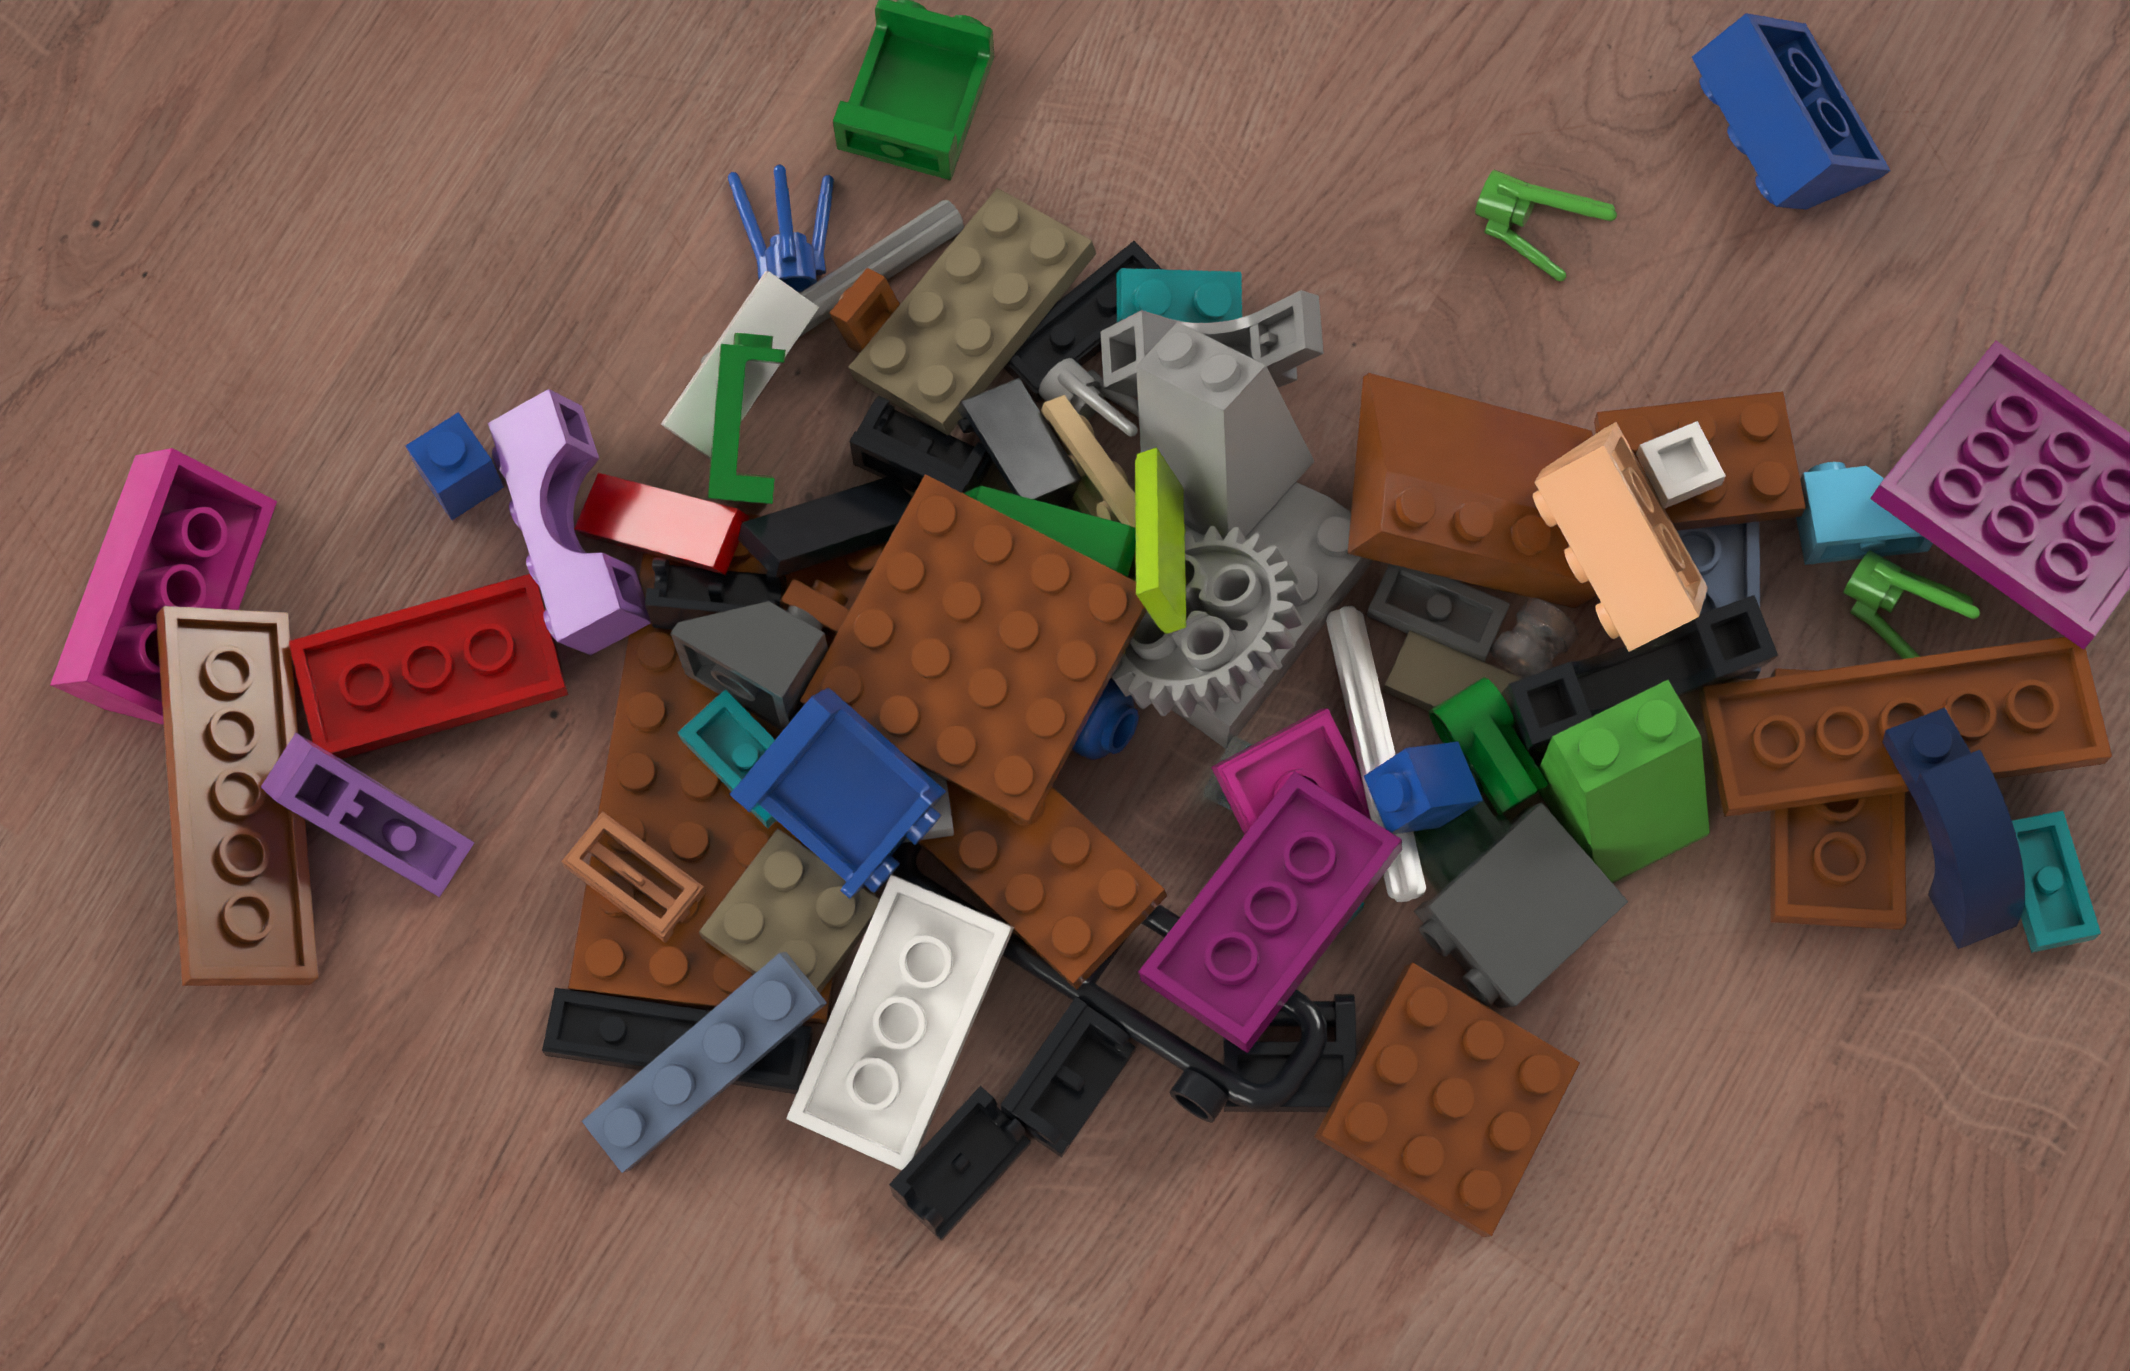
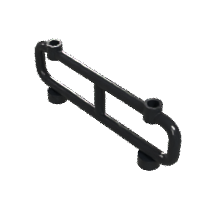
(1205, 1082)

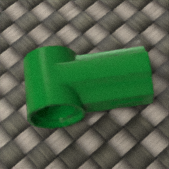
(1483, 727)

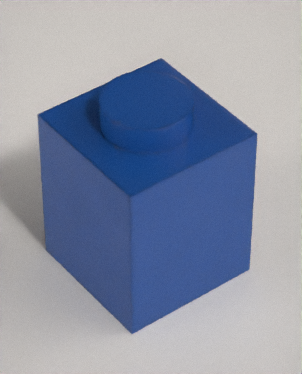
(455, 466)
(1423, 787)

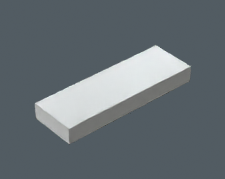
(769, 310)

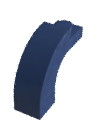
(1972, 836)

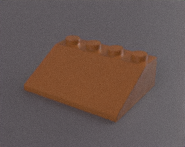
(1453, 487)

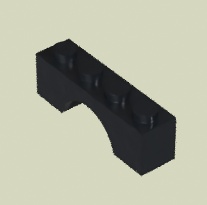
(1690, 657)

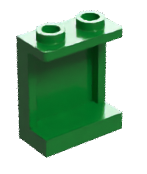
(916, 88)
(723, 479)

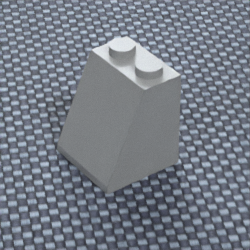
(1218, 429)

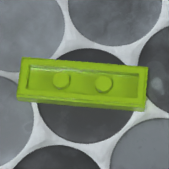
(1160, 541)

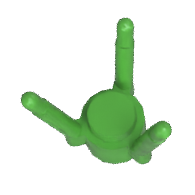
(1511, 201)
(1882, 584)

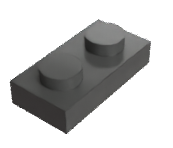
(1439, 610)

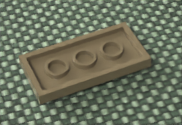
(972, 310)

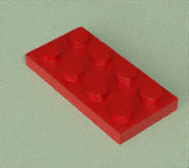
(428, 668)

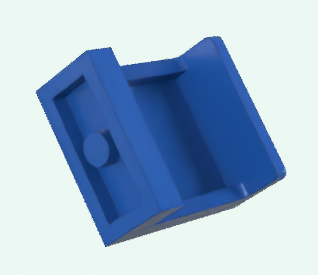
(842, 791)

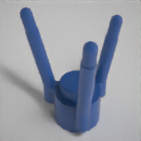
(789, 253)

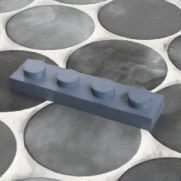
(704, 1062)

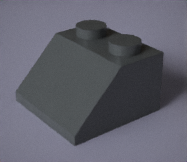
(756, 655)

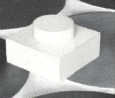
(1680, 464)

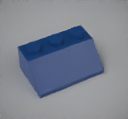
(1788, 112)

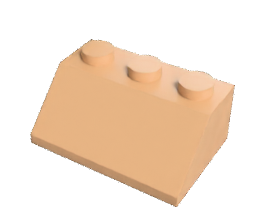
(1620, 539)

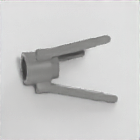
(1087, 394)

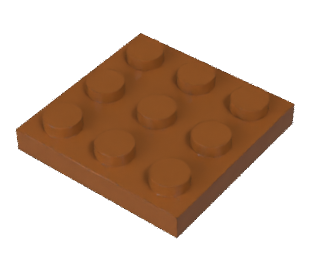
(1447, 1100)

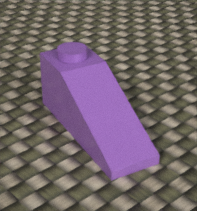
(366, 815)

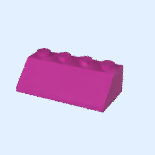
(173, 541)

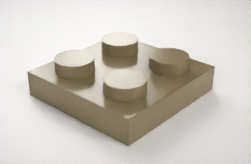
(791, 906)

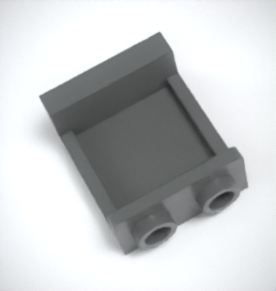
(1519, 909)

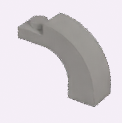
(1275, 336)

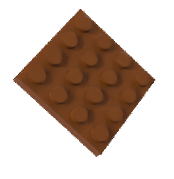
(980, 647)

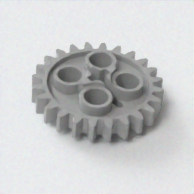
(1236, 618)

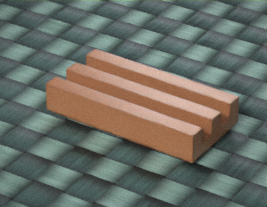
(675, 910)

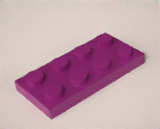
(1270, 911)

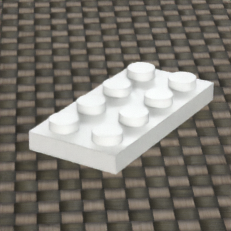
(900, 1023)

